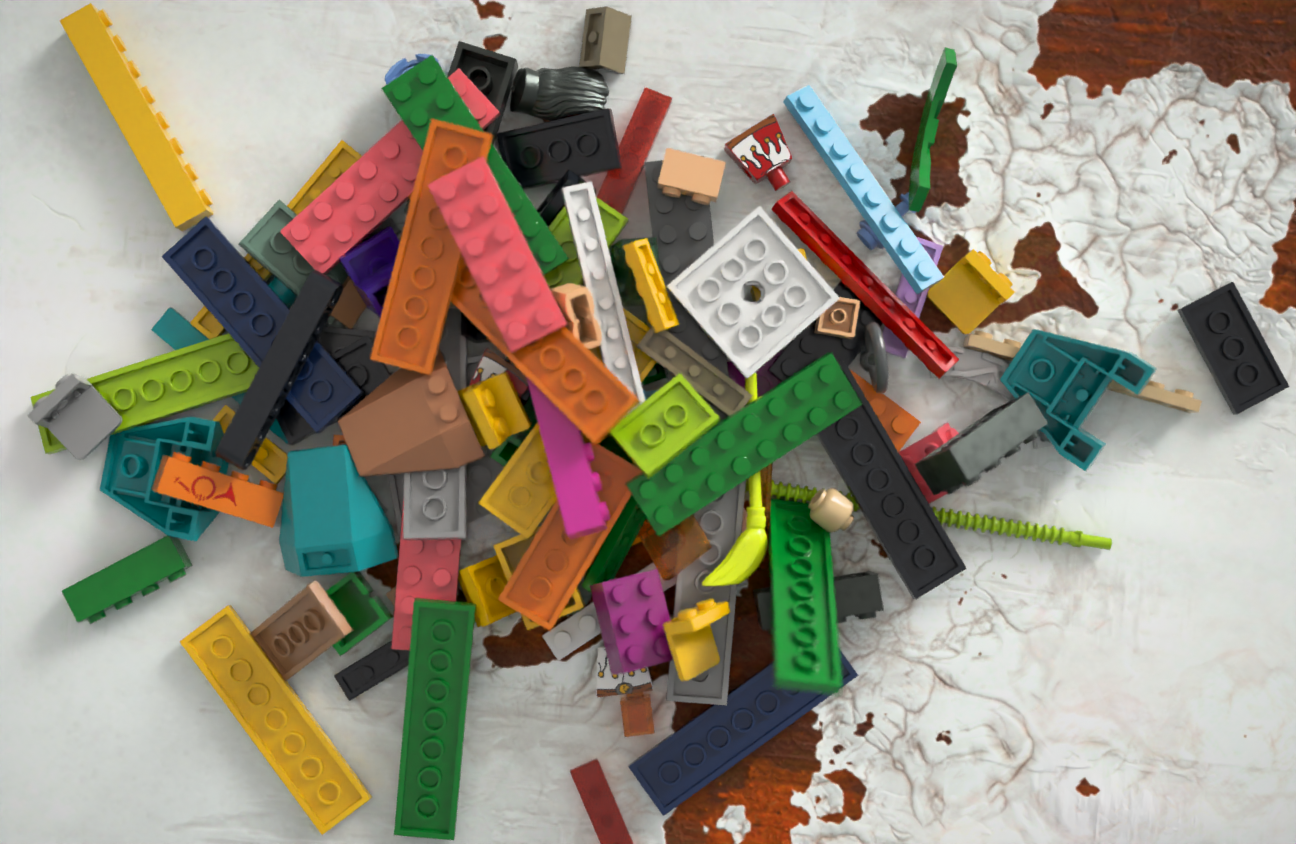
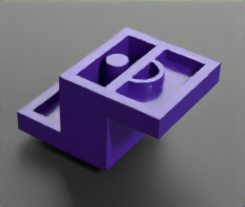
(371, 267)

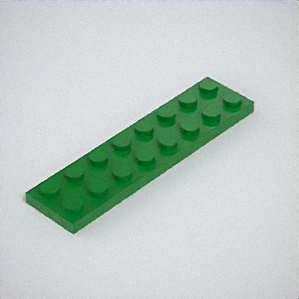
(428, 94)
(745, 443)
(802, 601)
(434, 718)

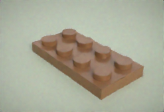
(301, 630)

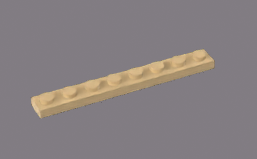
(1153, 392)

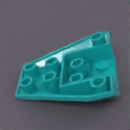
(331, 516)

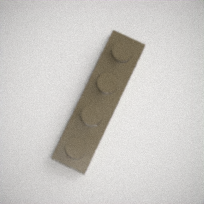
(699, 373)

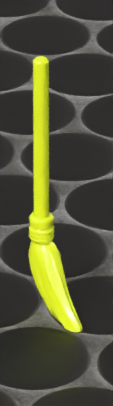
(752, 543)

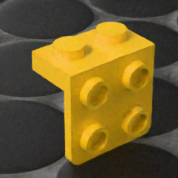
(970, 291)
(692, 638)

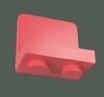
(922, 448)

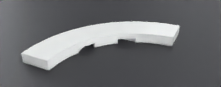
(987, 371)

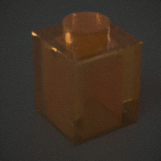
(637, 714)

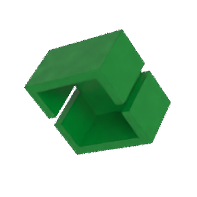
(361, 610)

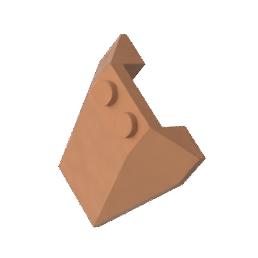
(411, 425)

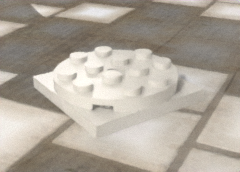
(760, 257)

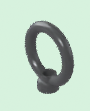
(875, 345)

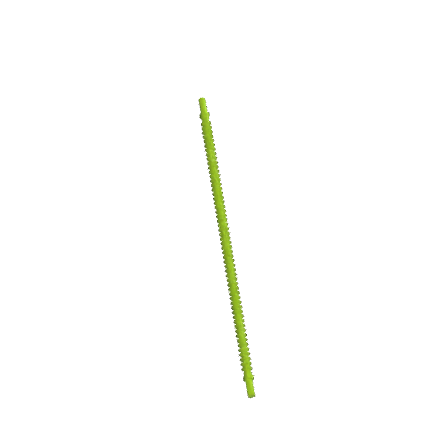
(1075, 538)

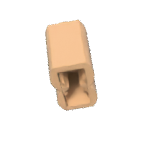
(578, 310)

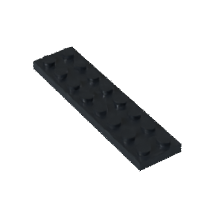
(890, 497)

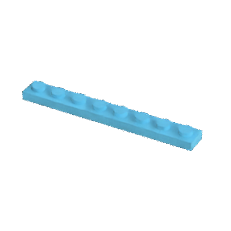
(863, 189)

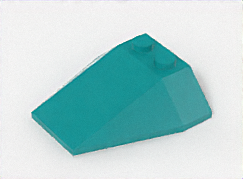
(134, 463)

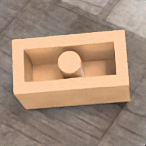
(691, 176)

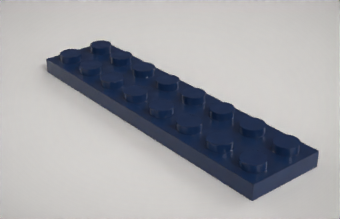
(254, 317)
(723, 736)

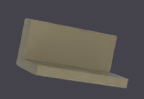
(605, 39)

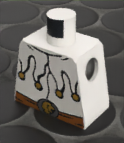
(619, 684)

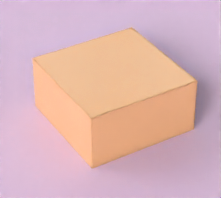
(839, 319)

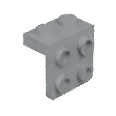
(76, 415)

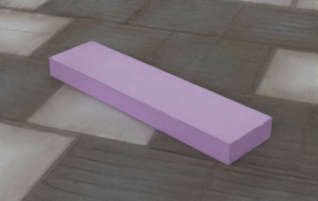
(911, 300)

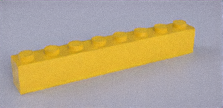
(136, 116)

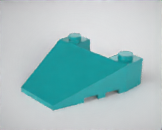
(1066, 384)

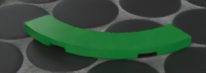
(921, 163)

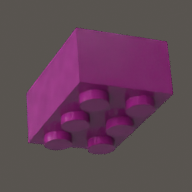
(632, 621)

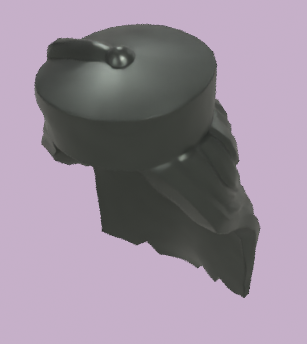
(558, 92)

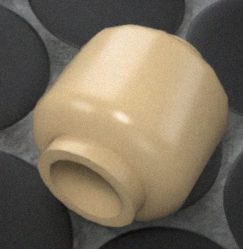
(831, 510)

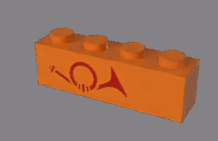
(218, 491)

